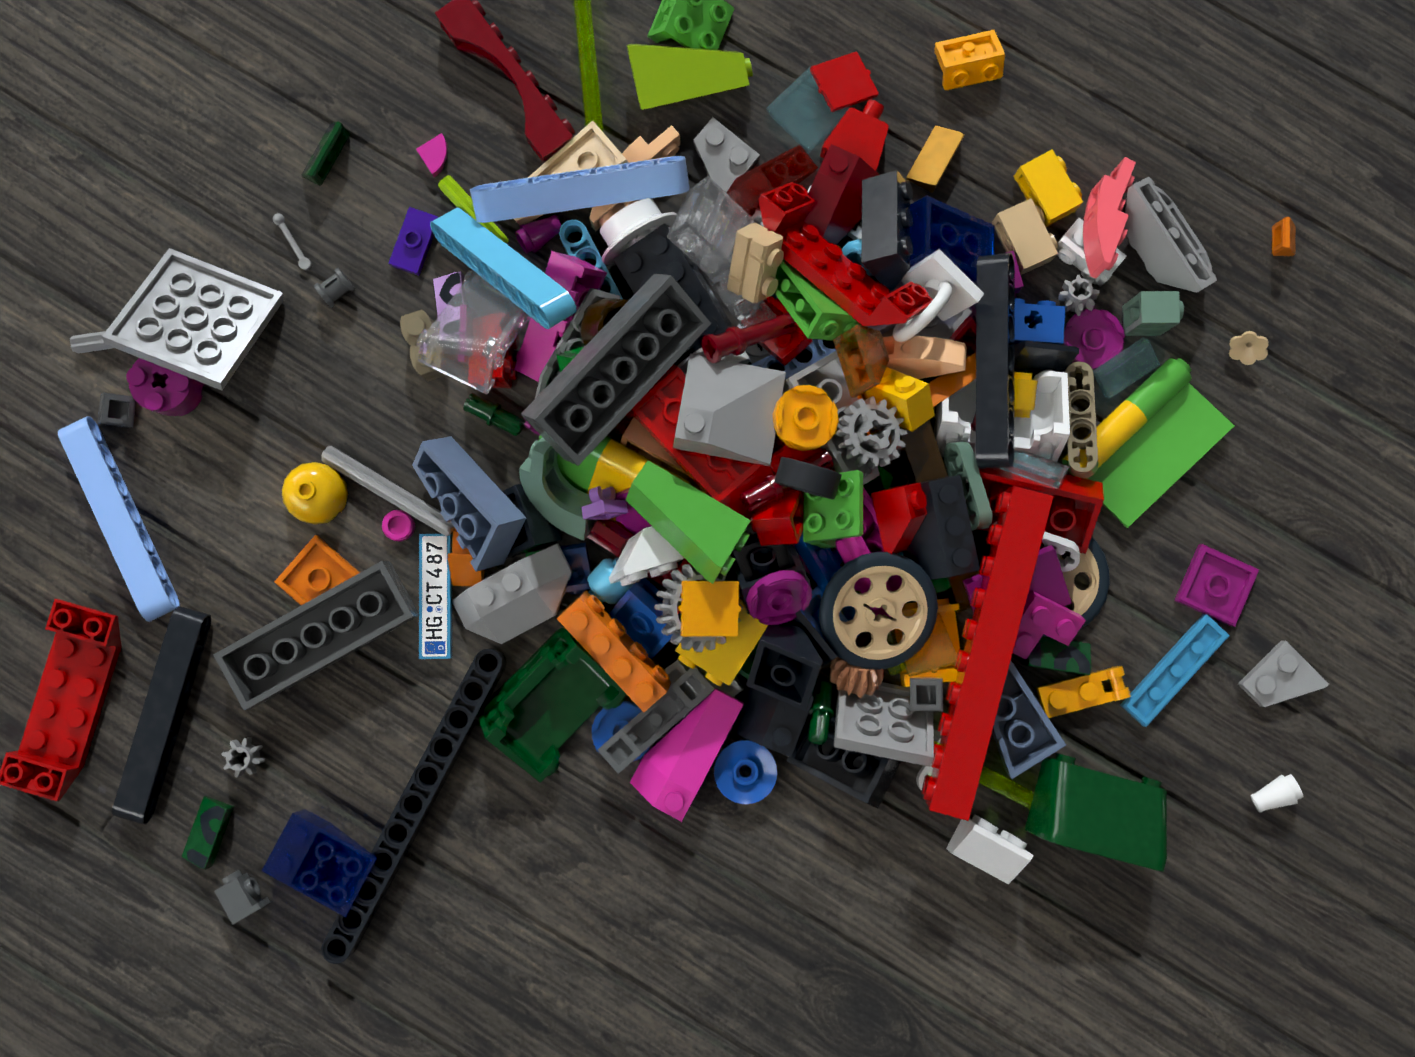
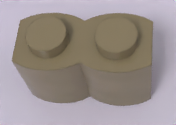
(411, 328)

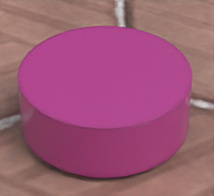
(398, 525)

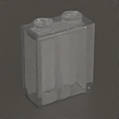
(708, 227)

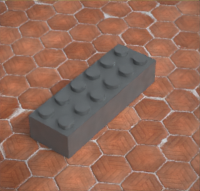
(616, 368)
(316, 635)

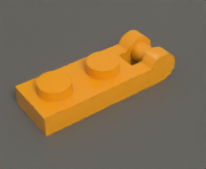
(1082, 692)

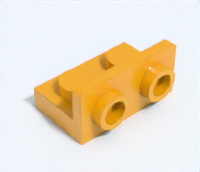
(970, 59)

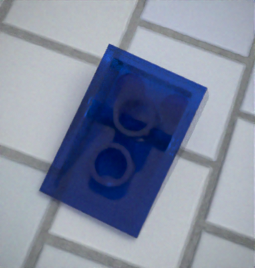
(952, 231)

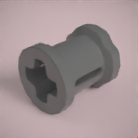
(334, 287)

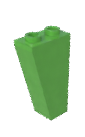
(809, 306)
(689, 520)

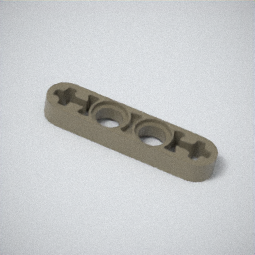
(1082, 419)

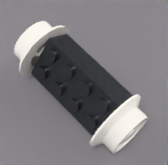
(641, 249)

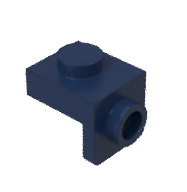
(579, 561)

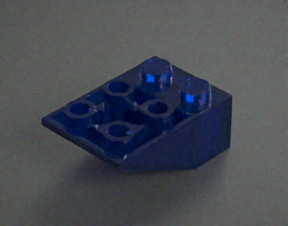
(320, 861)

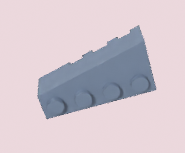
(469, 500)
(1022, 727)

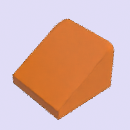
(1283, 238)

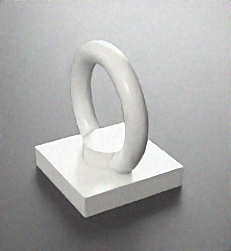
(945, 285)

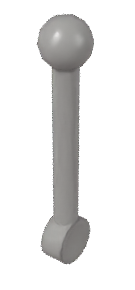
(304, 263)

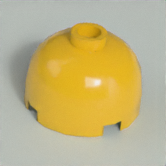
(314, 493)

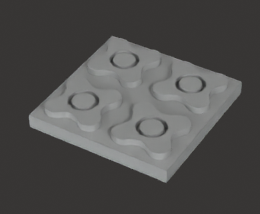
(194, 319)

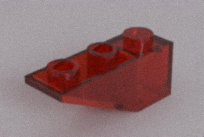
(786, 168)

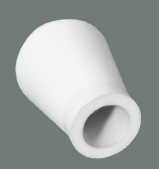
(1278, 793)

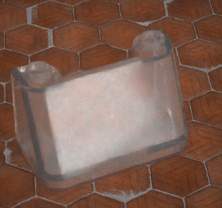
(472, 334)

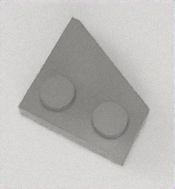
(723, 154)
(1281, 676)

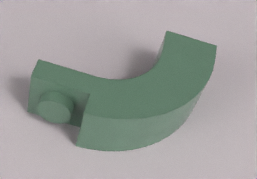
(552, 493)

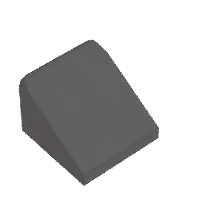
(116, 410)

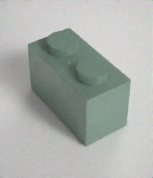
(1152, 313)

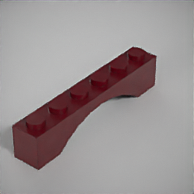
(470, 32)

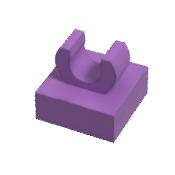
(603, 505)

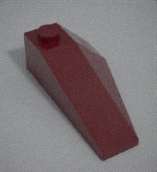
(838, 194)

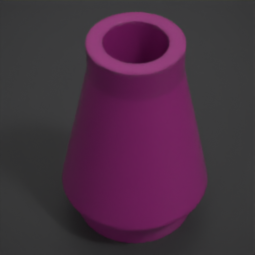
(537, 233)

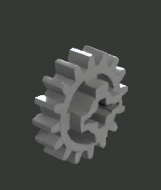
(873, 448)

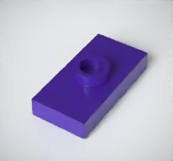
(413, 242)

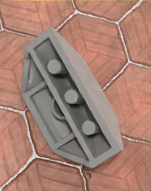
(1165, 239)
(516, 596)

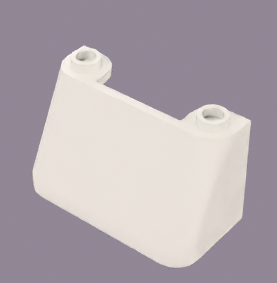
(1040, 435)

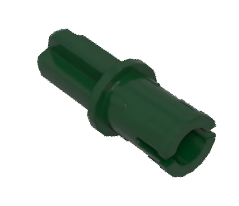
(493, 414)
(821, 712)

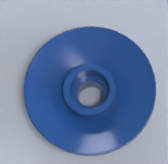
(750, 788)

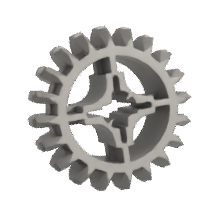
(672, 599)

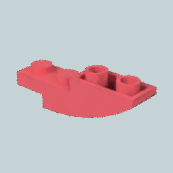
(1104, 219)

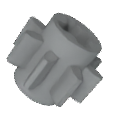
(1073, 289)
(233, 755)

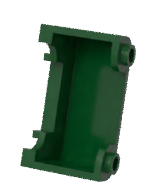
(547, 704)
(1100, 813)

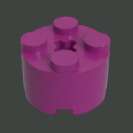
(148, 389)

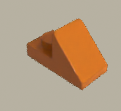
(460, 568)

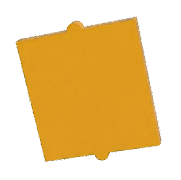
(709, 608)

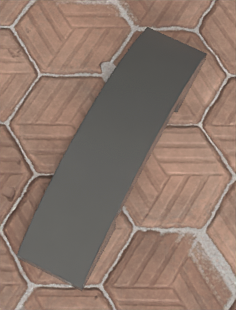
(656, 721)

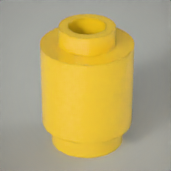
(1024, 394)

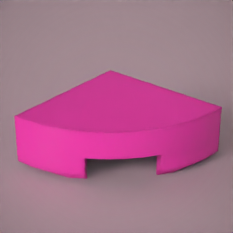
(434, 154)

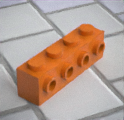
(615, 651)

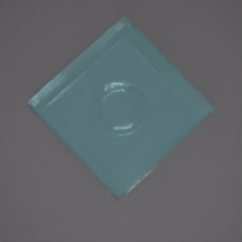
(805, 112)

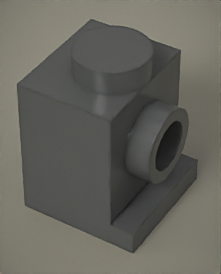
(240, 896)

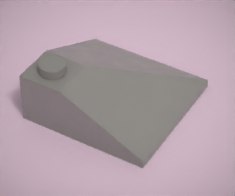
(728, 410)

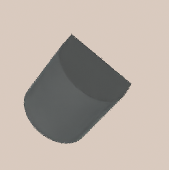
(926, 694)

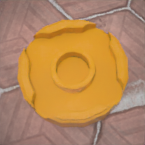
(805, 418)

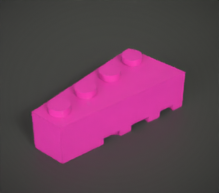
(539, 342)

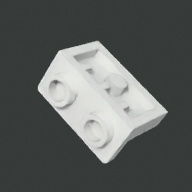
(1072, 252)

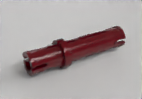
(770, 490)

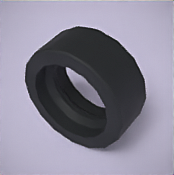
(807, 478)

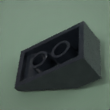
(850, 771)

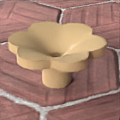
(1248, 347)

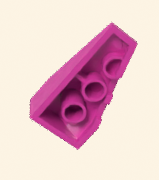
(681, 759)

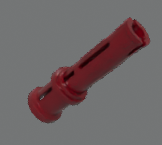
(736, 340)

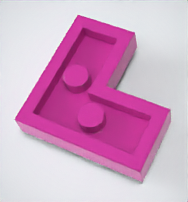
(1047, 618)

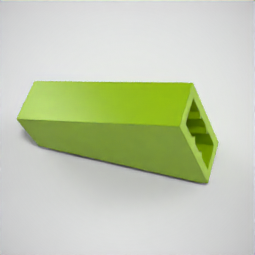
(679, 74)

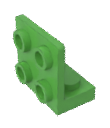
(692, 22)
(838, 518)

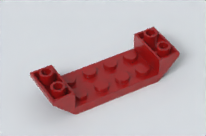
(831, 271)
(716, 476)
(65, 702)

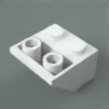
(645, 554)
(994, 853)

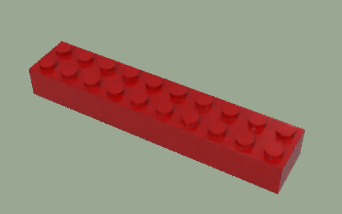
(987, 651)

